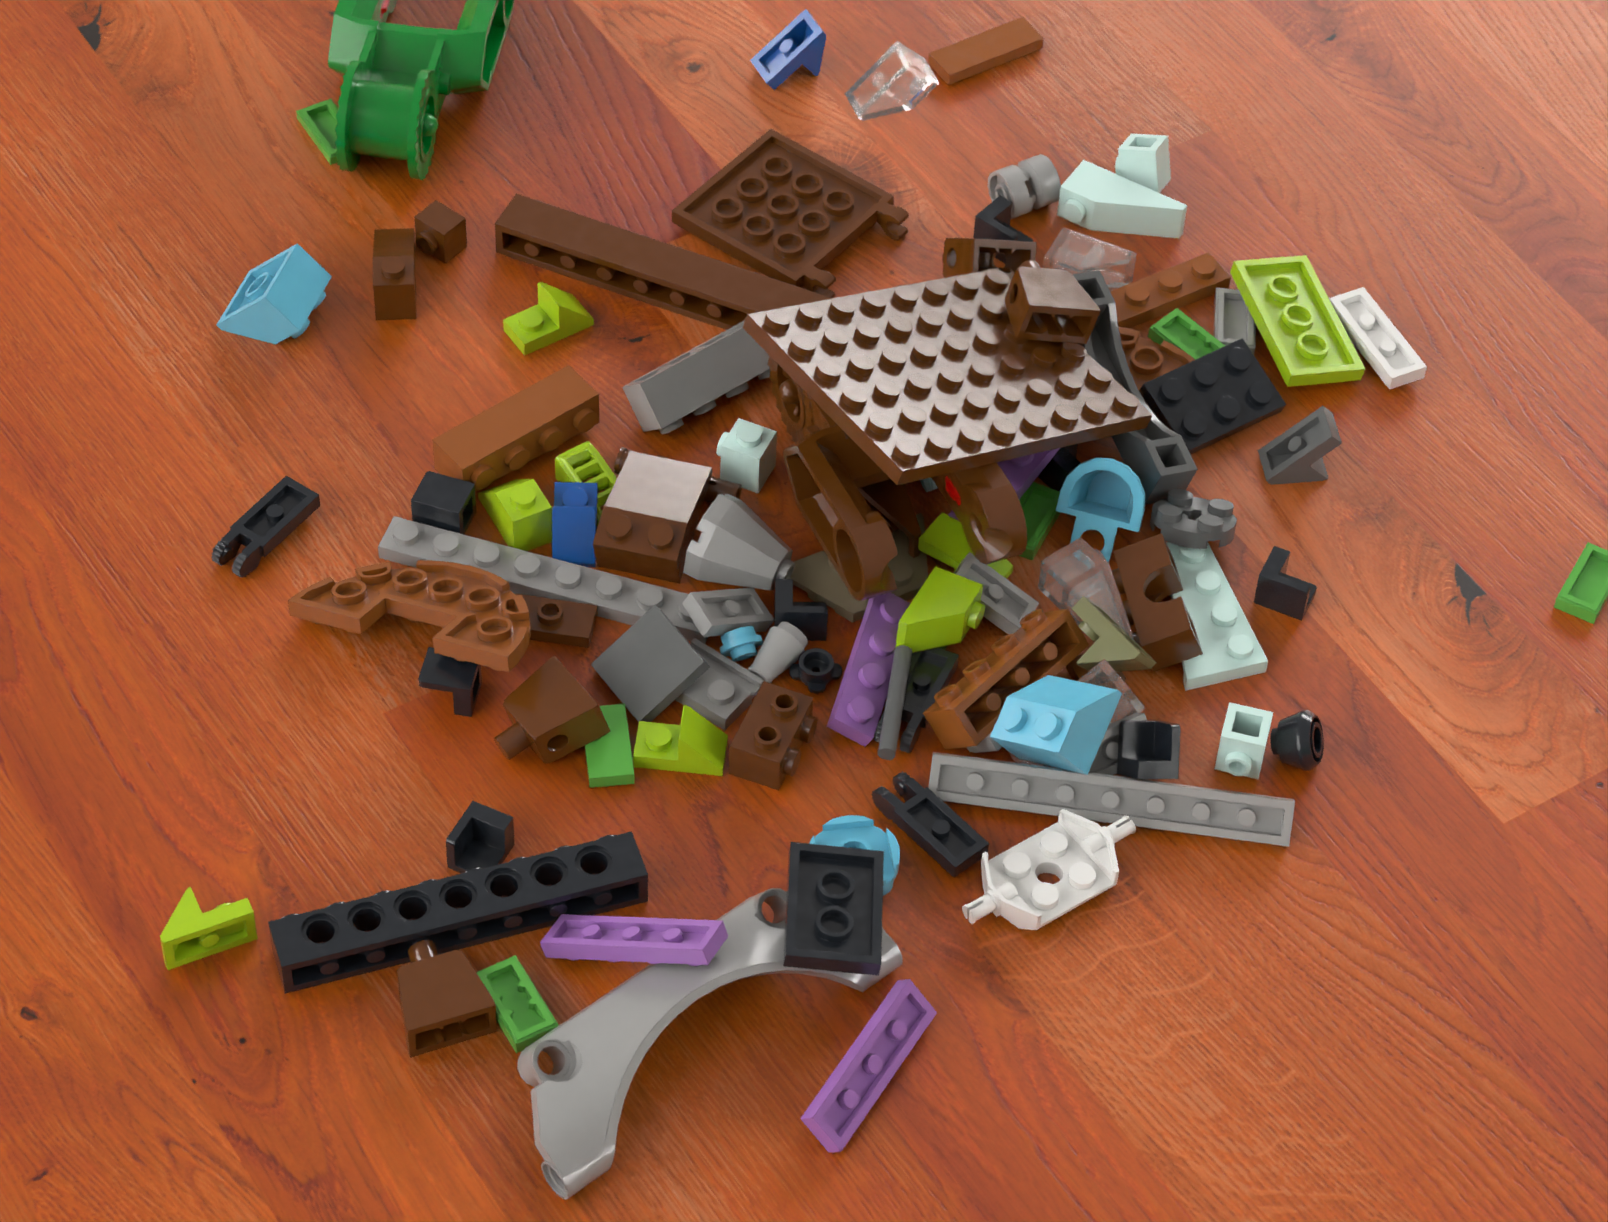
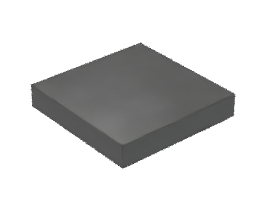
(650, 665)

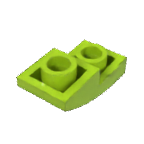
(948, 544)

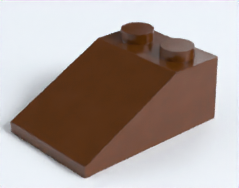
(651, 516)

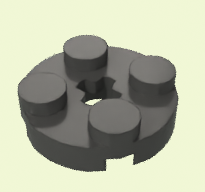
(1193, 520)

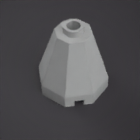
(737, 548)

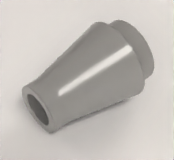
(778, 651)

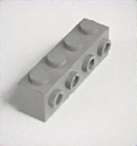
(697, 379)

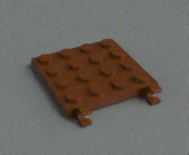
(787, 211)

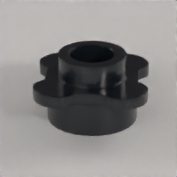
(816, 669)

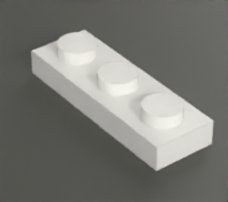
(1378, 339)

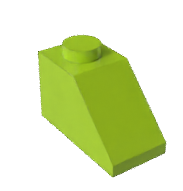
(519, 513)
(941, 612)

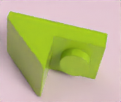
(549, 321)
(687, 747)
(197, 935)

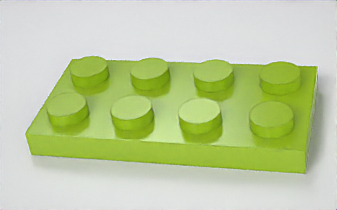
(1297, 321)

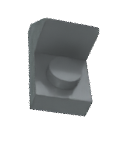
(1299, 450)

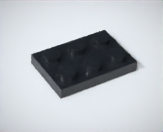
(1213, 396)
(834, 909)

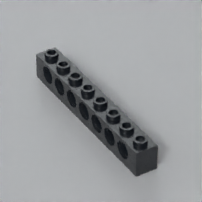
(582, 879)

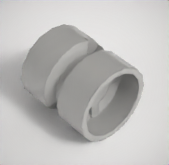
(1028, 185)

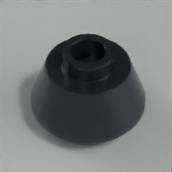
(1299, 740)

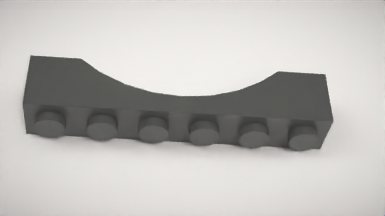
(1153, 452)

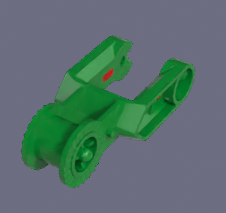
(402, 74)

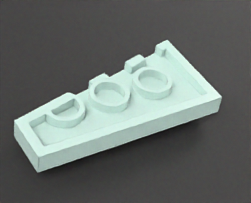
(1220, 623)

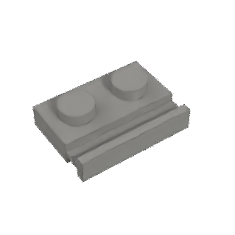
(722, 690)

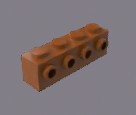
(518, 429)
(1039, 648)

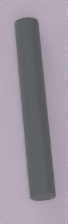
(894, 702)

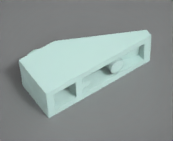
(1118, 205)

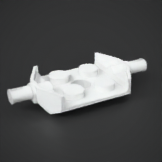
(1071, 849)

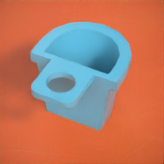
(1102, 498)

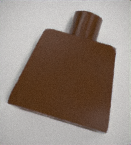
(978, 255)
(1049, 305)
(550, 715)
(442, 1000)

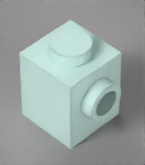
(1145, 160)
(747, 454)
(1243, 740)

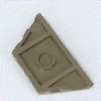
(822, 582)

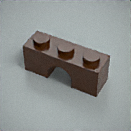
(1147, 577)

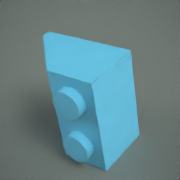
(277, 297)
(1056, 722)

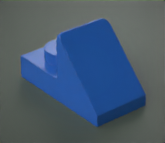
(796, 45)
(574, 522)

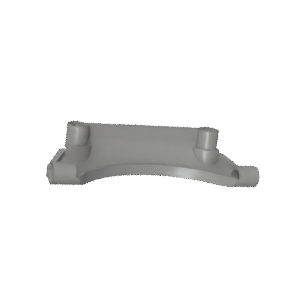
(603, 1044)

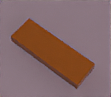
(985, 50)

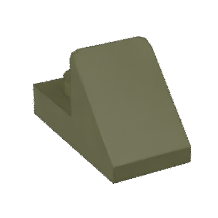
(1109, 641)

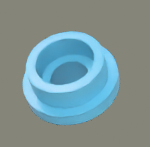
(740, 643)

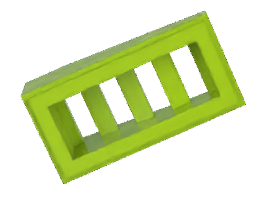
(582, 464)

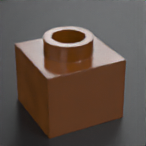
(440, 232)

